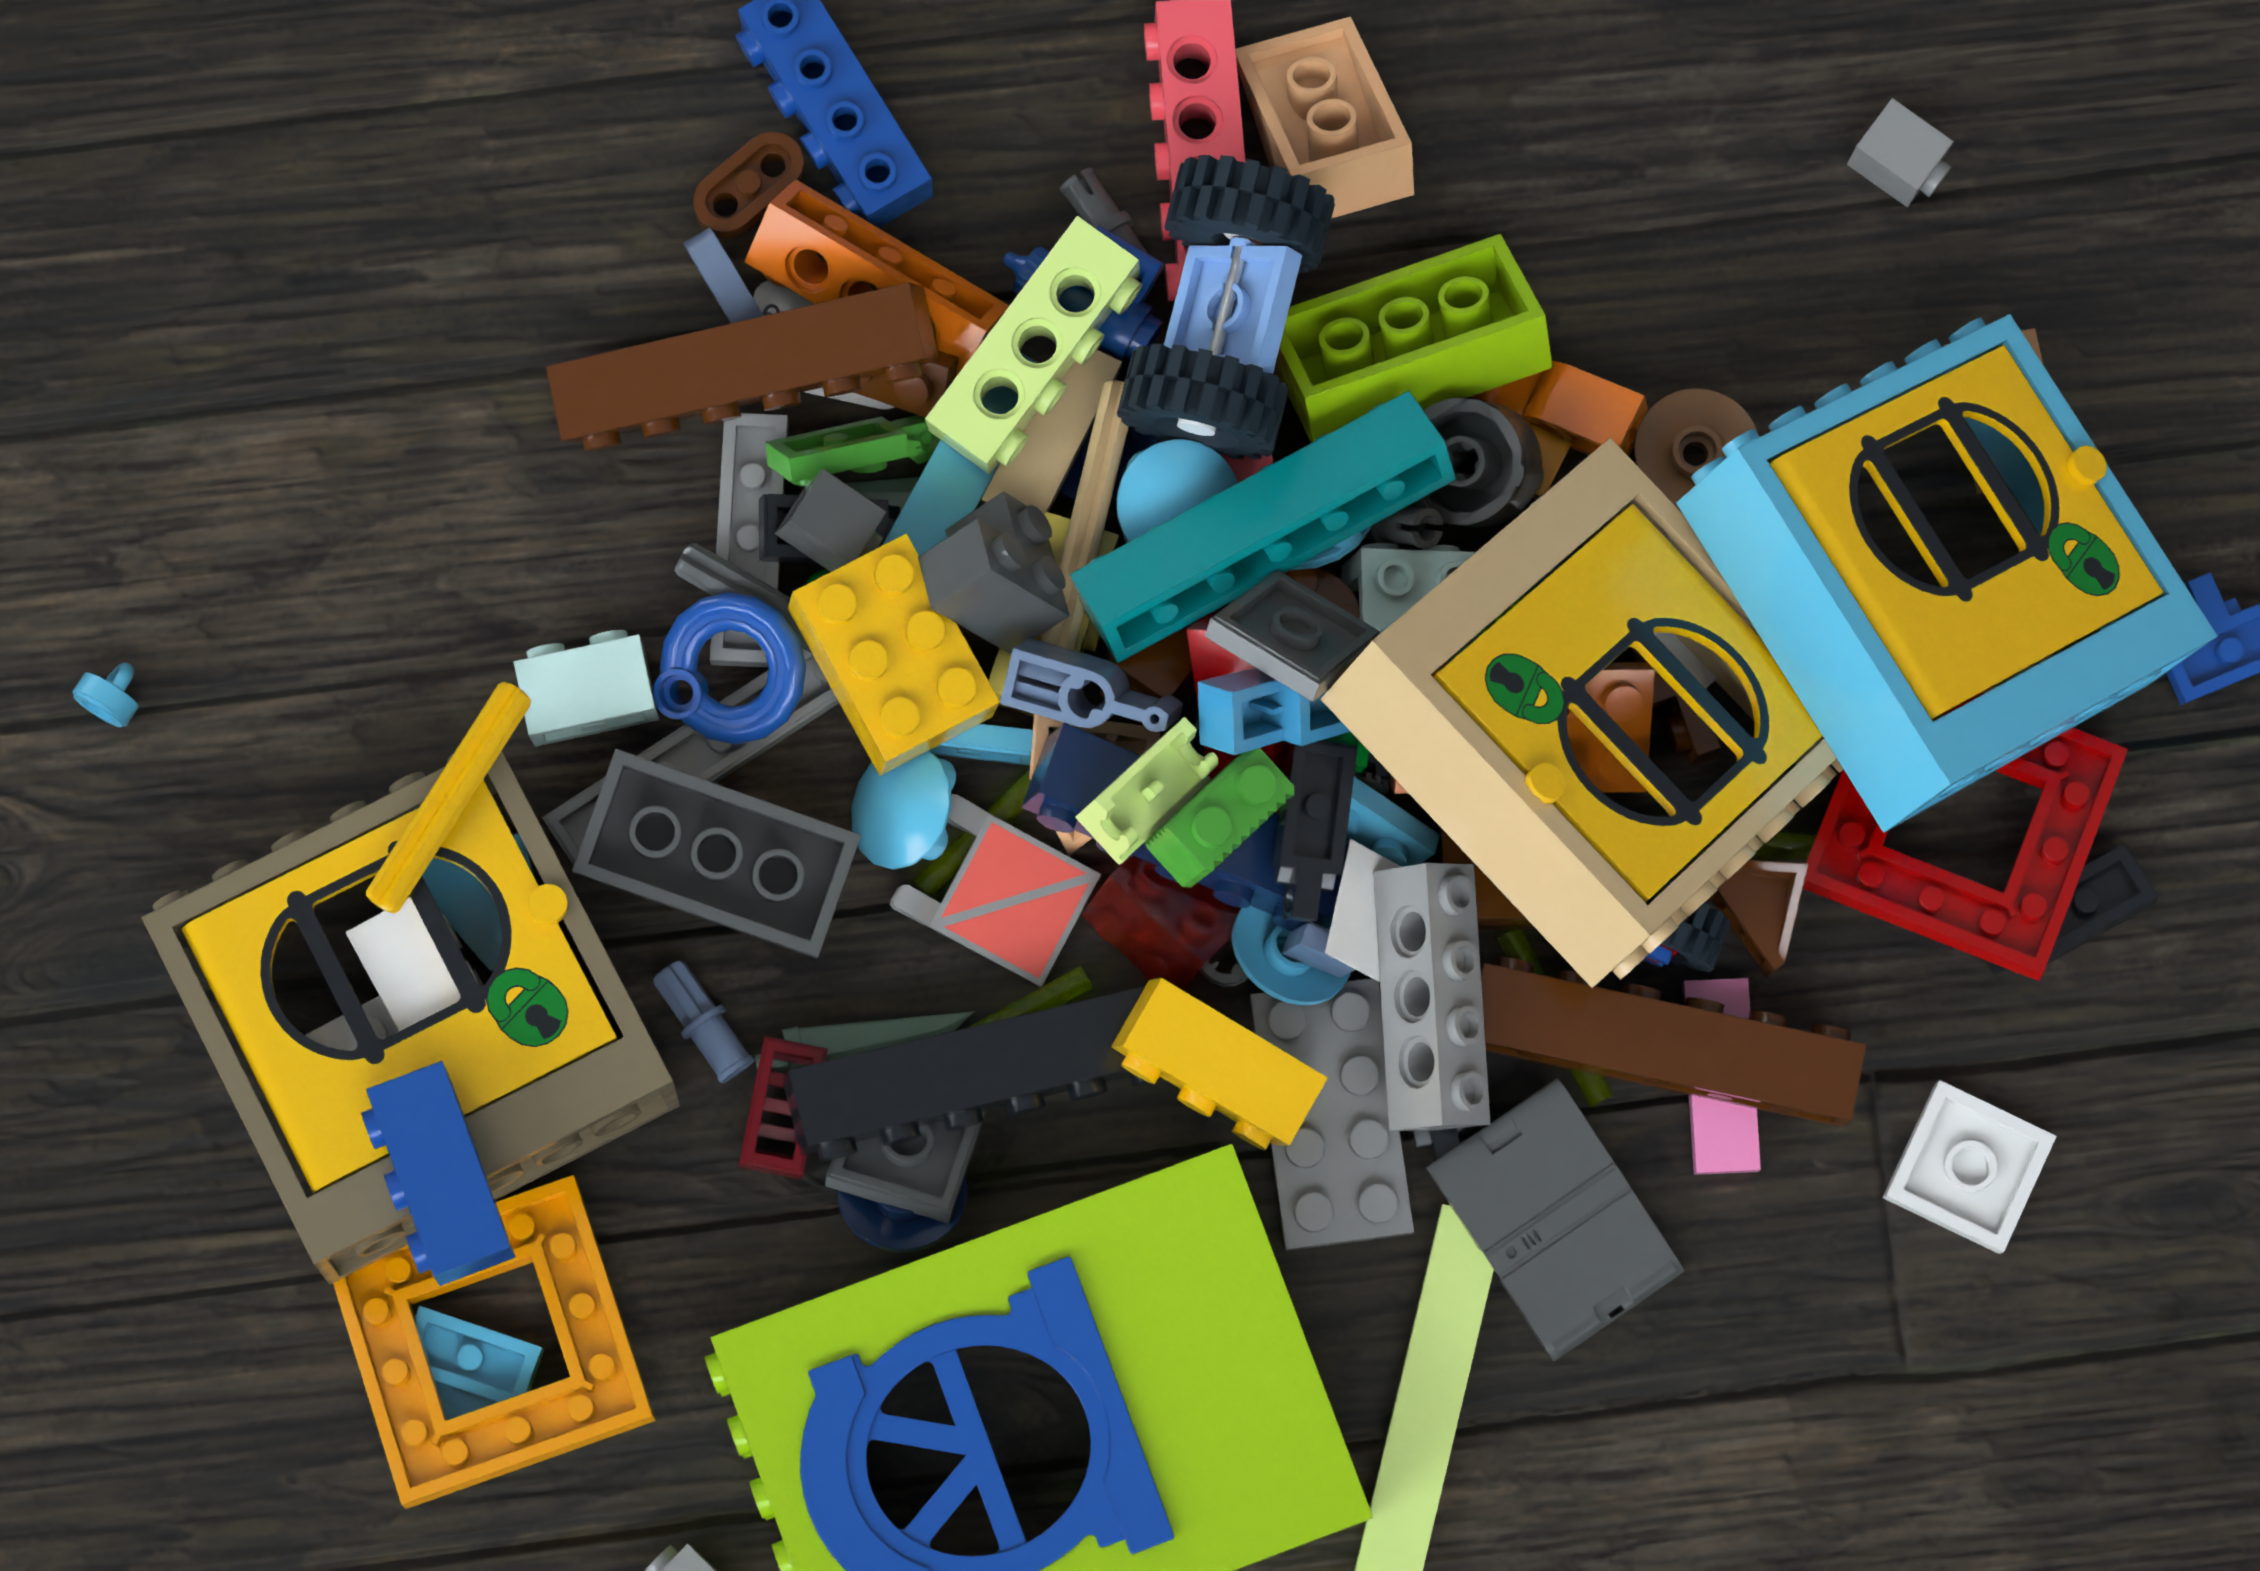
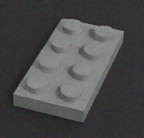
(1344, 1166)

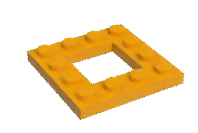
(596, 1402)

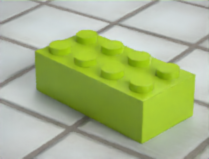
(1422, 329)

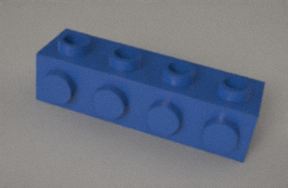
(836, 106)

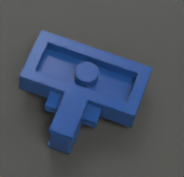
(2227, 657)

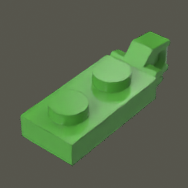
(853, 446)

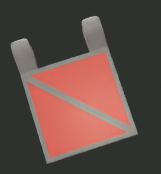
(1009, 897)

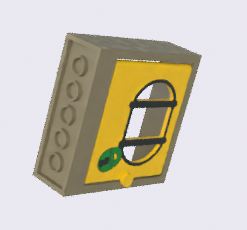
(493, 1041)

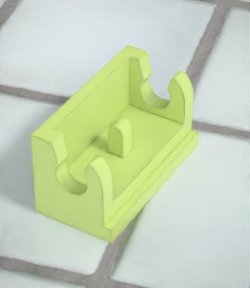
(1148, 792)

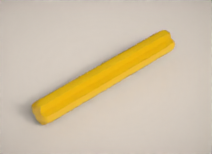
(448, 797)

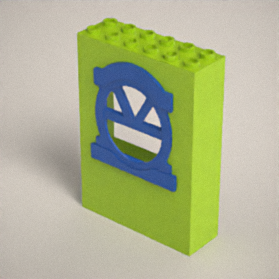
(1159, 1319)

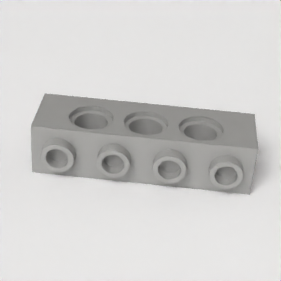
(1431, 997)

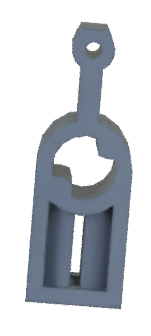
(1052, 680)

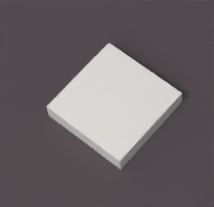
(1969, 1167)

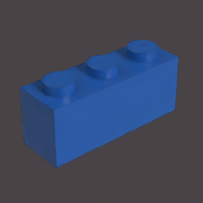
(437, 1174)

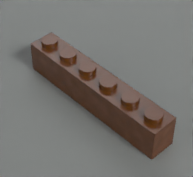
(742, 365)
(1671, 1044)

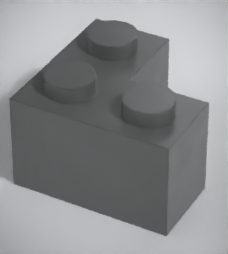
(997, 573)

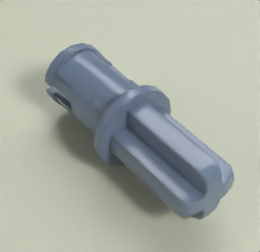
(702, 1021)

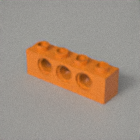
(859, 254)

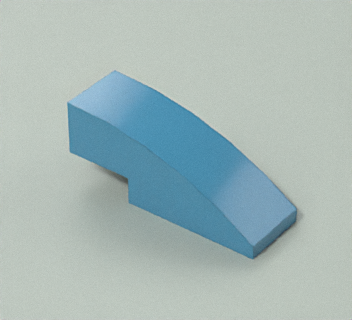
(1256, 710)

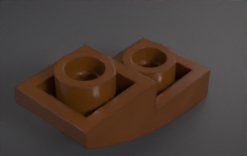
(1684, 727)

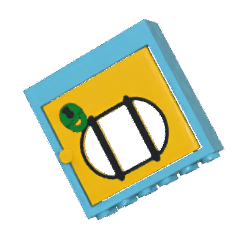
(1890, 654)

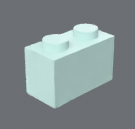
(586, 687)

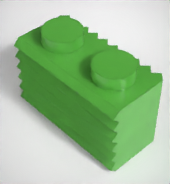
(1220, 817)

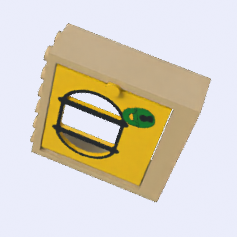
(1490, 733)

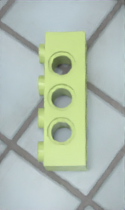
(1078, 259)

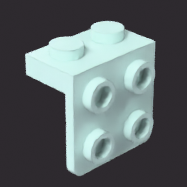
(1396, 579)

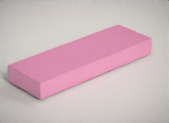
(1722, 1132)

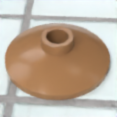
(1682, 421)

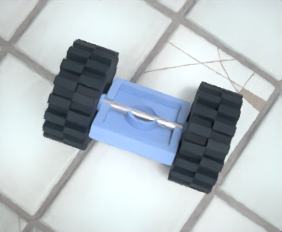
(1246, 243)

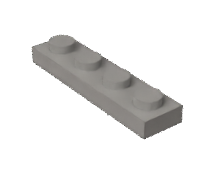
(742, 483)

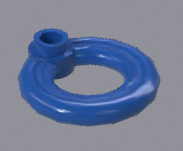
(680, 662)

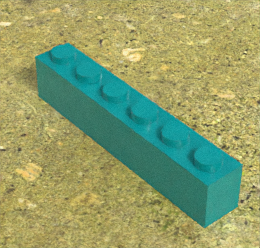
(1263, 526)

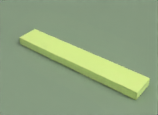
(1427, 1401)

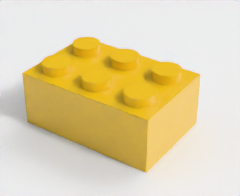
(892, 657)

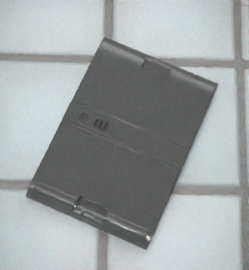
(1555, 1219)

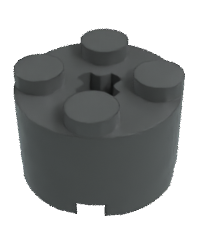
(1507, 465)

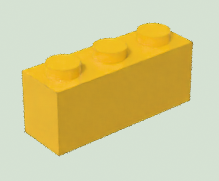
(1217, 1065)

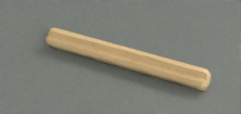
(1090, 507)

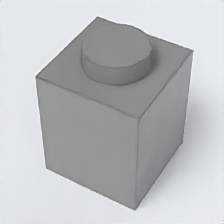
(1902, 154)

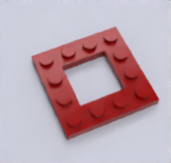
(2003, 927)

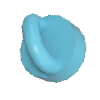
(107, 697)

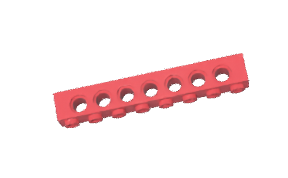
(1203, 33)

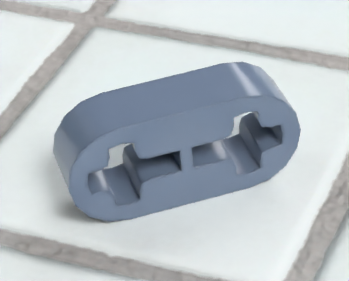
(722, 277)

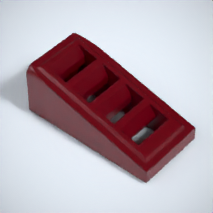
(769, 1161)

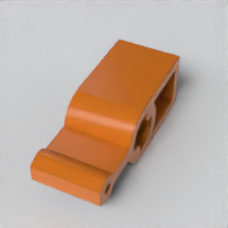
(1574, 406)

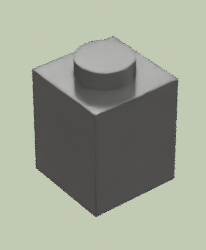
(832, 522)

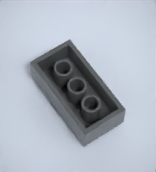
(716, 853)

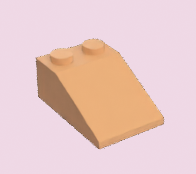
(1328, 115)

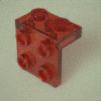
(1159, 923)

